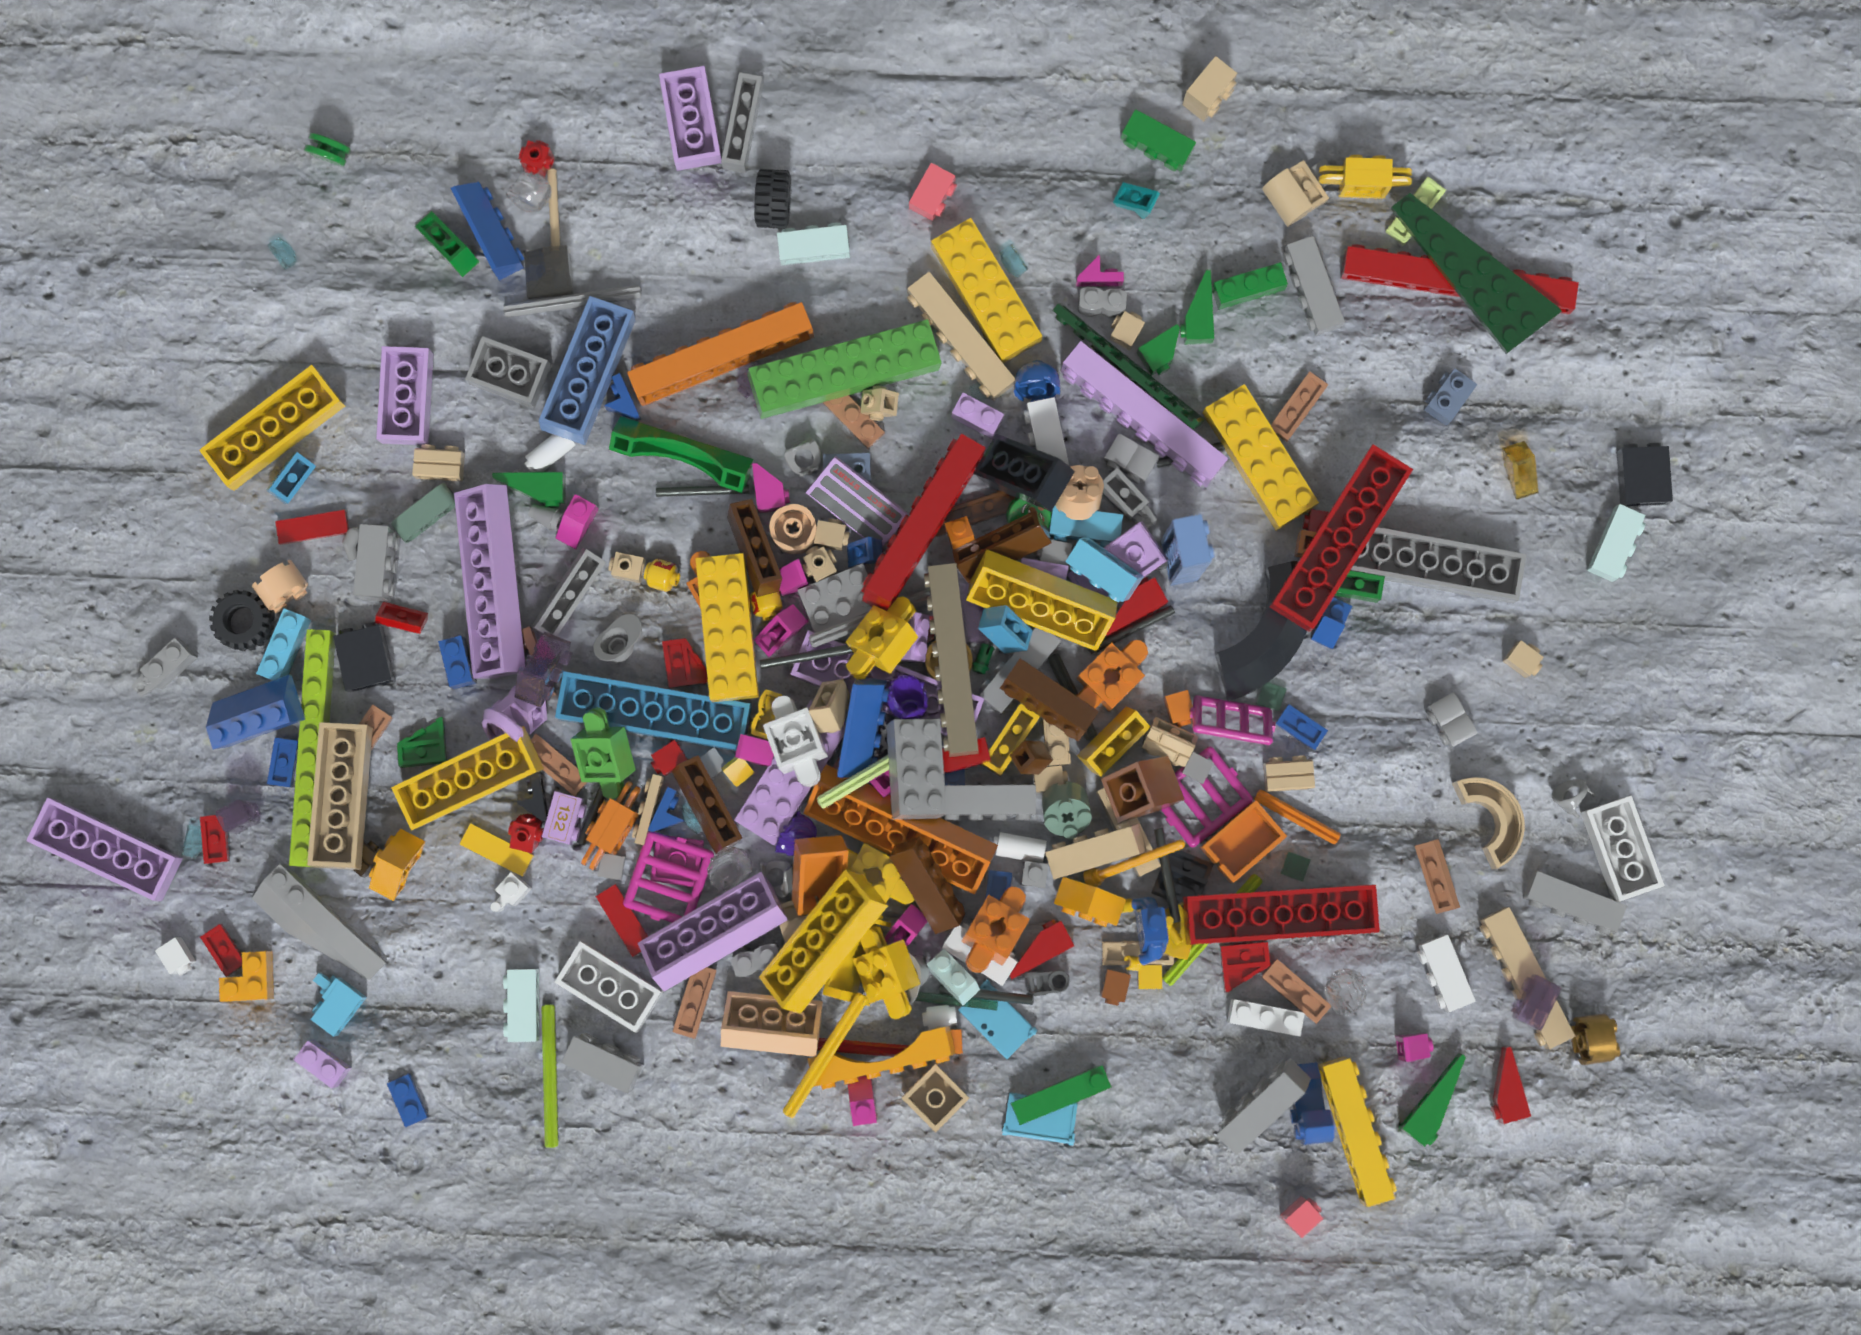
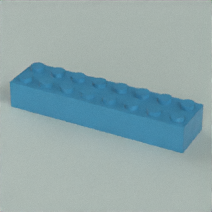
(654, 710)

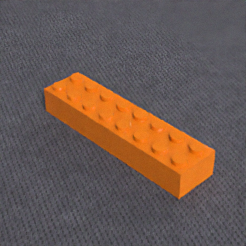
(721, 353)
(868, 818)

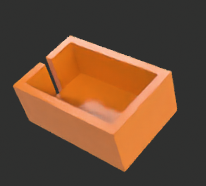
(1243, 841)
(815, 869)

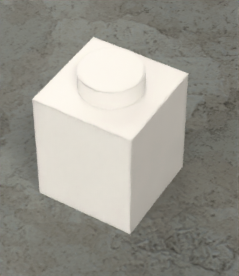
(176, 956)

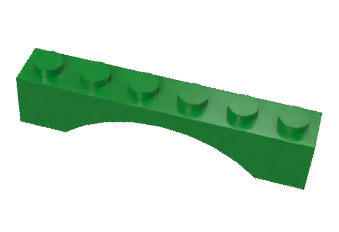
(639, 439)

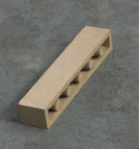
(961, 336)
(1519, 963)

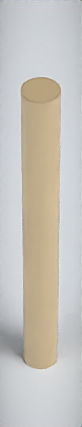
(553, 208)

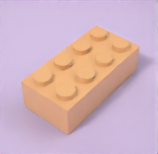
(763, 1025)

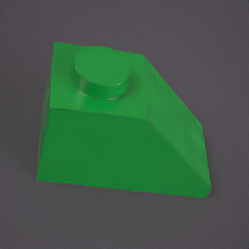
(1159, 352)

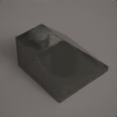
(548, 272)

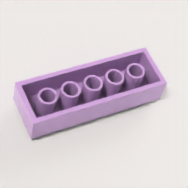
(781, 795)
(104, 849)
(712, 931)

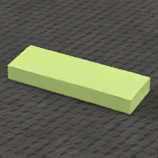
(1429, 194)

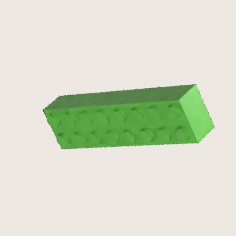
(844, 369)

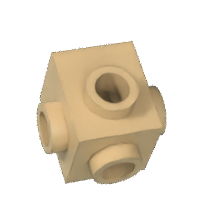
(879, 403)
(819, 572)

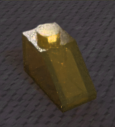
(1521, 469)

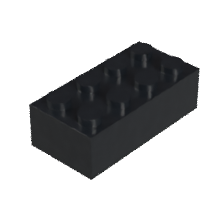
(1024, 472)

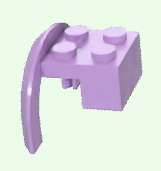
(508, 712)

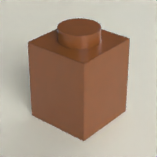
(1115, 987)

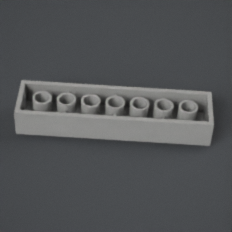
(1443, 565)

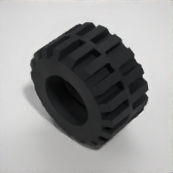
(772, 198)
(222, 620)

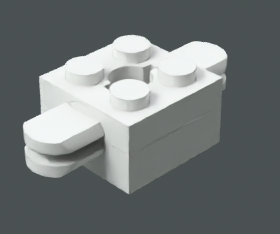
(795, 741)

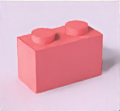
(932, 192)
(1302, 1216)

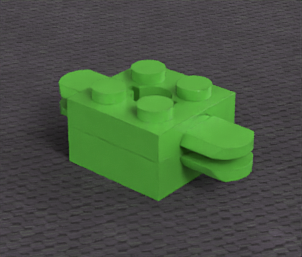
(603, 753)

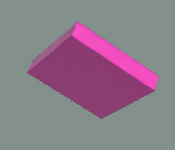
(678, 857)

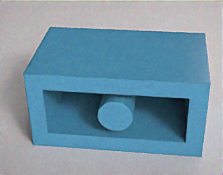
(291, 478)
(1005, 629)

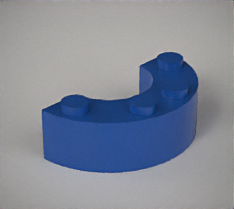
(1312, 1121)

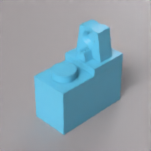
(339, 1005)

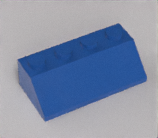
(488, 230)
(254, 713)
(862, 726)

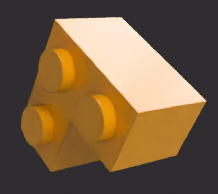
(394, 863)
(1089, 902)
(256, 980)

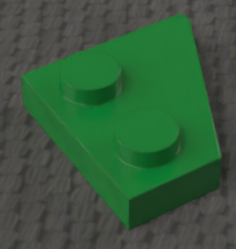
(424, 747)

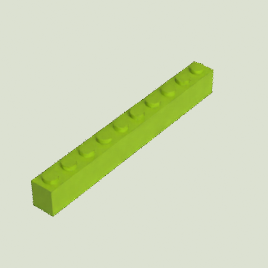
(316, 708)

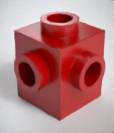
(539, 164)
(525, 833)

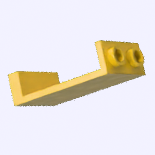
(845, 980)

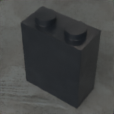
(1644, 475)
(364, 657)

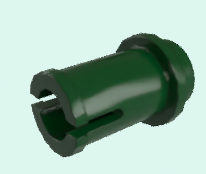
(983, 658)

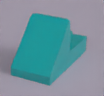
(1136, 199)

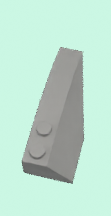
(311, 920)

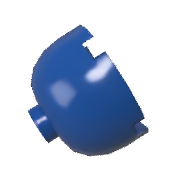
(1036, 381)

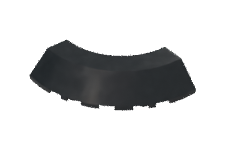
(1266, 648)

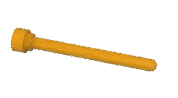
(1096, 876)

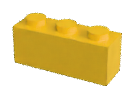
(1010, 738)
(1113, 741)

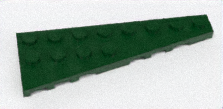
(1494, 293)
(1133, 370)

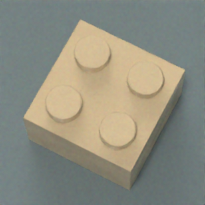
(1209, 89)
(935, 1097)

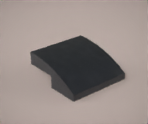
(1188, 874)

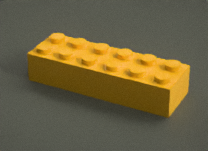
(986, 291)
(272, 428)
(1260, 457)
(1042, 600)
(727, 627)
(466, 778)
(823, 941)
(1356, 1131)

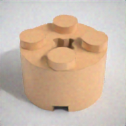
(1082, 493)
(788, 517)
(280, 586)

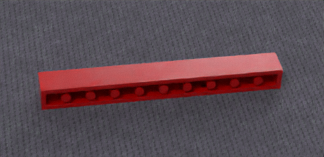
(1421, 274)

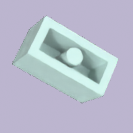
(953, 976)

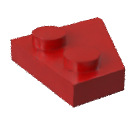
(682, 664)
(1243, 962)

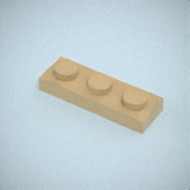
(648, 808)

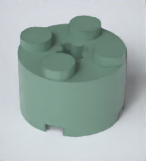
(1066, 809)

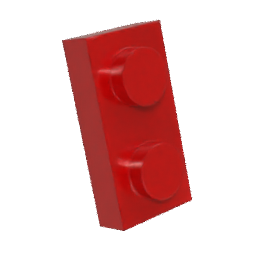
(401, 617)
(213, 840)
(223, 949)

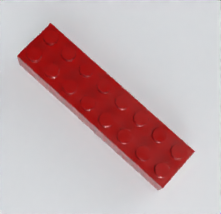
(923, 524)
(1341, 538)
(1281, 914)

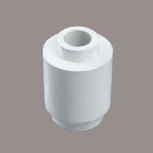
(939, 1017)

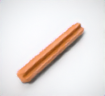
(1297, 817)

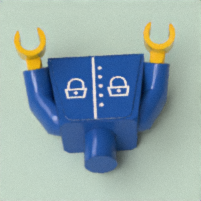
(1150, 928)

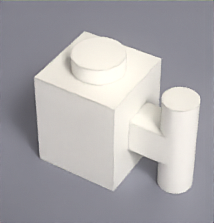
(512, 891)

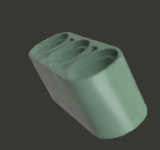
(424, 513)

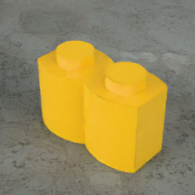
(764, 715)

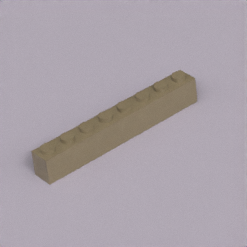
(952, 659)

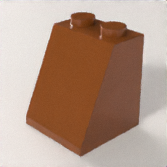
(1142, 788)

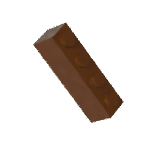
(1011, 540)
(755, 546)
(1049, 700)
(706, 804)
(927, 885)

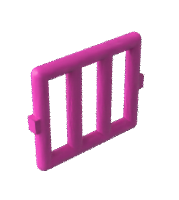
(1220, 729)
(1228, 812)
(644, 858)

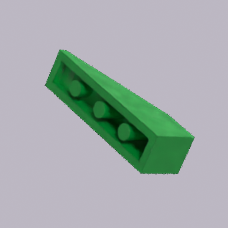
(1061, 1094)
(1429, 1112)

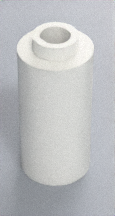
(548, 453)
(1020, 847)

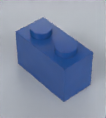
(457, 662)

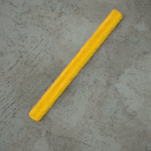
(825, 1055)

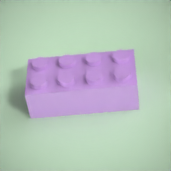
(690, 118)
(405, 395)

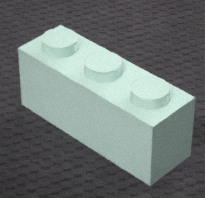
(813, 244)
(1617, 543)
(522, 1005)

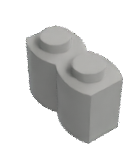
(1096, 301)
(1131, 459)
(1451, 720)
(750, 962)

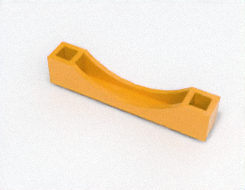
(929, 1045)

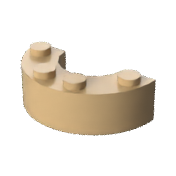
(1505, 812)

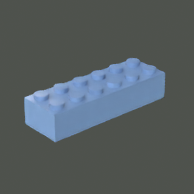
(587, 370)
(1187, 549)

